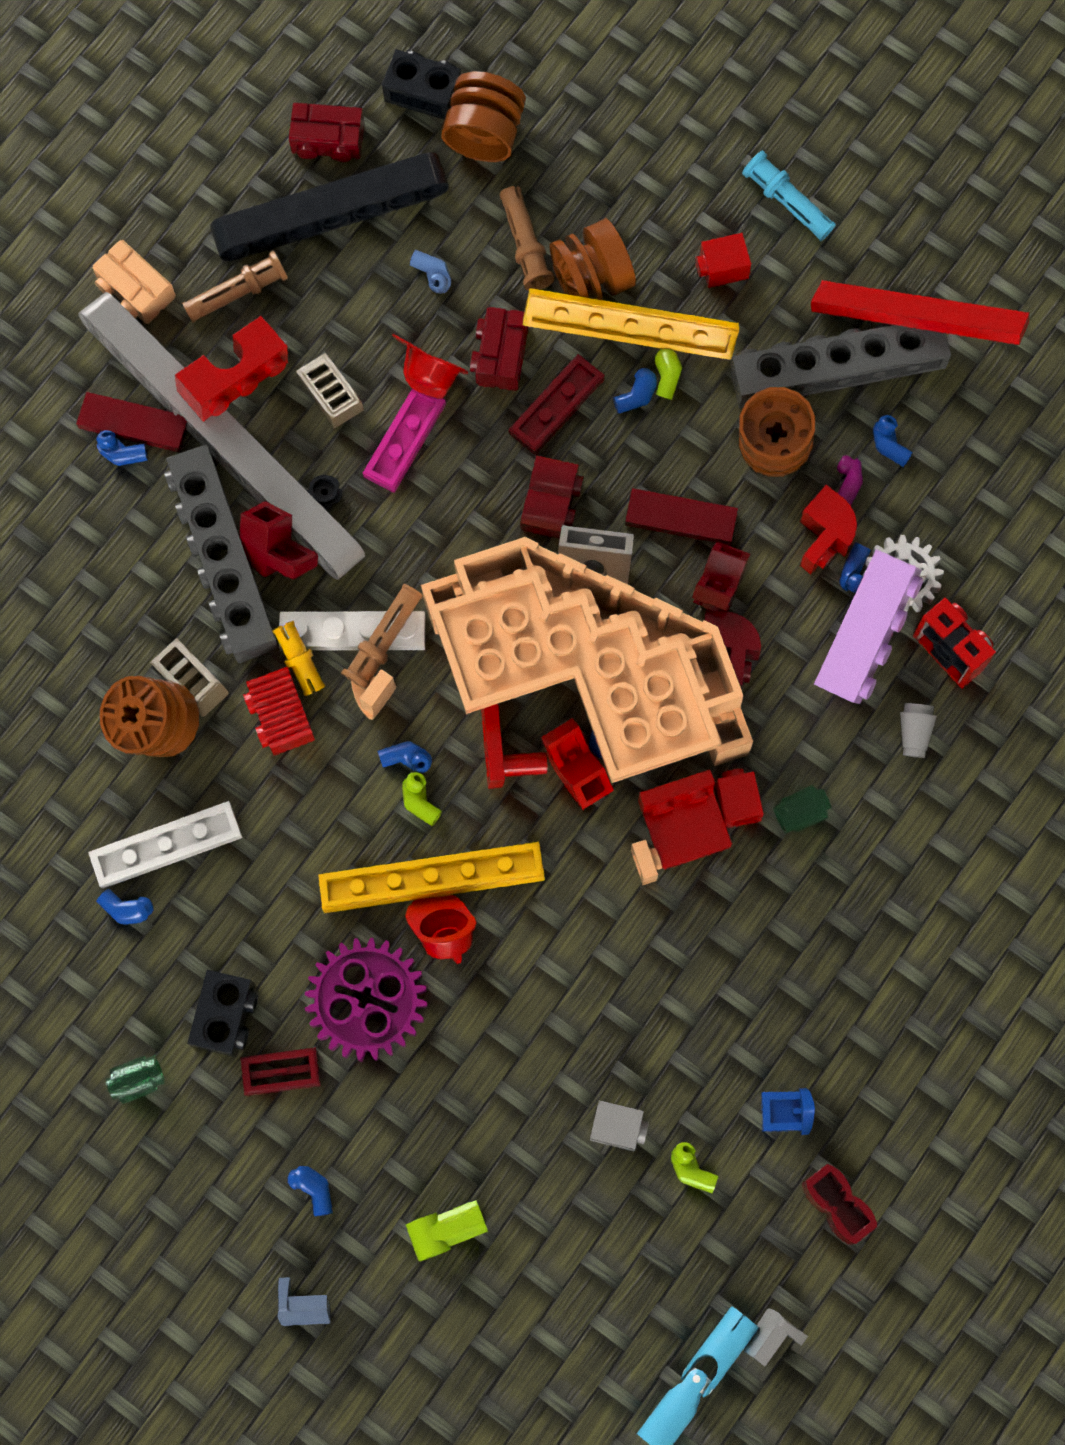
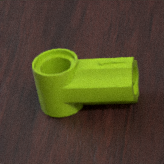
(439, 1232)

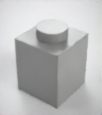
(618, 1126)

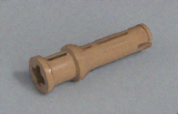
(529, 251)
(251, 279)
(368, 650)

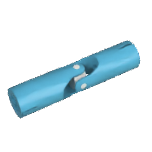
(682, 1401)

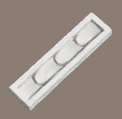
(348, 629)
(165, 844)

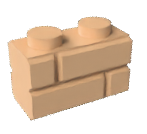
(133, 282)

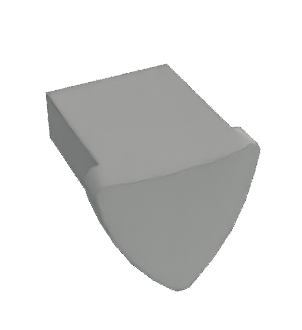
(770, 1335)

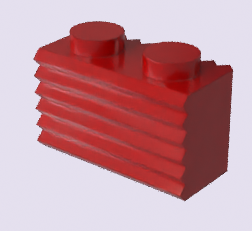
(279, 711)

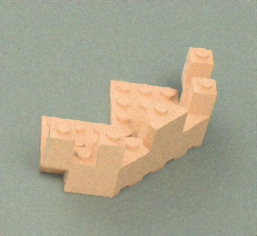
(644, 669)

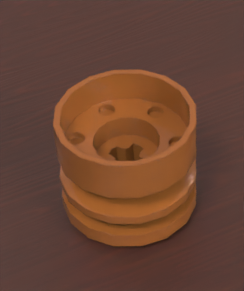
(483, 116)
(598, 262)
(776, 412)
(149, 716)

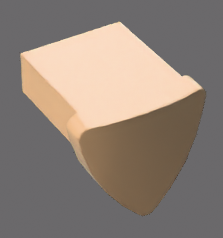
(376, 695)

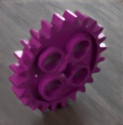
(378, 967)

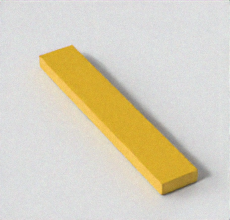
(630, 324)
(431, 877)

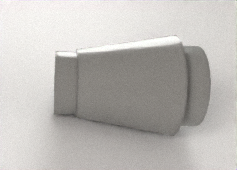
(916, 728)

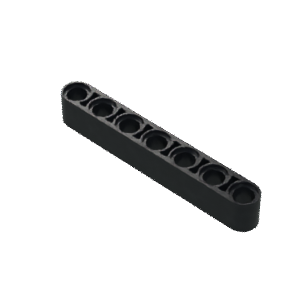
(329, 206)

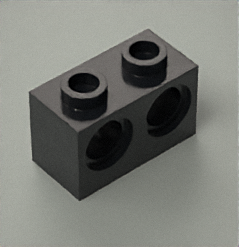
(418, 92)
(212, 1012)

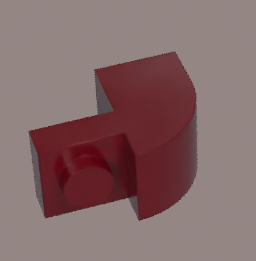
(268, 542)
(721, 578)
(739, 639)

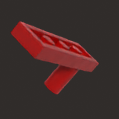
(499, 765)

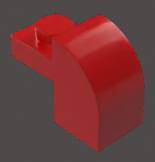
(833, 523)
(576, 764)

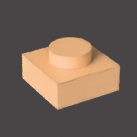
(646, 861)

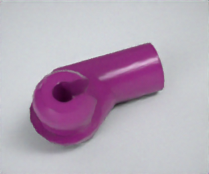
(853, 480)

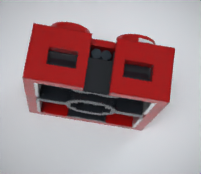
(953, 642)

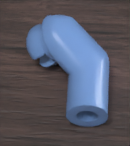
(436, 271)

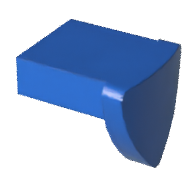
(787, 1111)

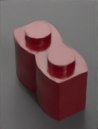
(551, 496)
(845, 1213)

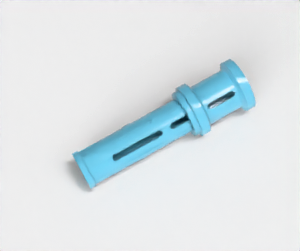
(777, 186)

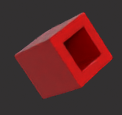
(723, 260)
(739, 798)

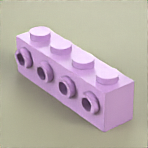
(868, 627)

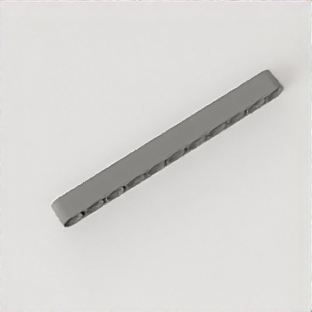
(224, 436)

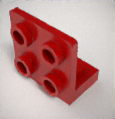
(684, 819)

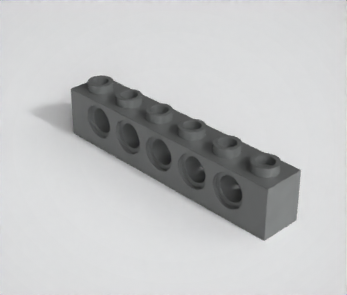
(930, 354)
(198, 468)

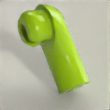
(669, 370)
(416, 801)
(688, 1170)

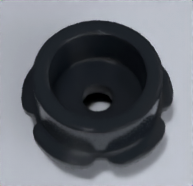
(328, 483)

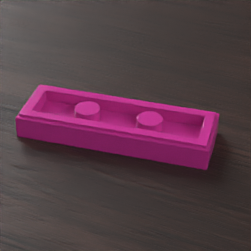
(403, 440)

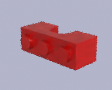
(212, 389)

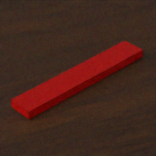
(920, 312)

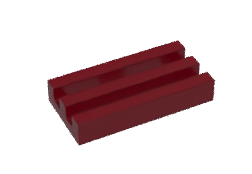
(313, 1067)

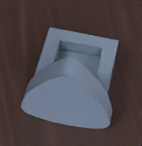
(301, 1309)

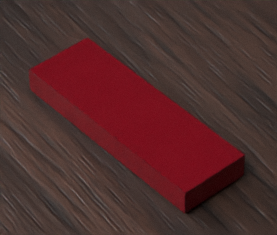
(556, 404)
(132, 422)
(681, 516)

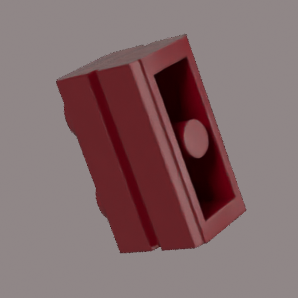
(326, 131)
(501, 349)

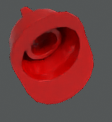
(428, 373)
(442, 926)

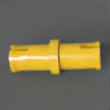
(298, 658)

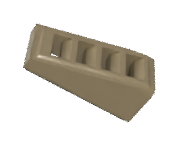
(341, 412)
(207, 691)

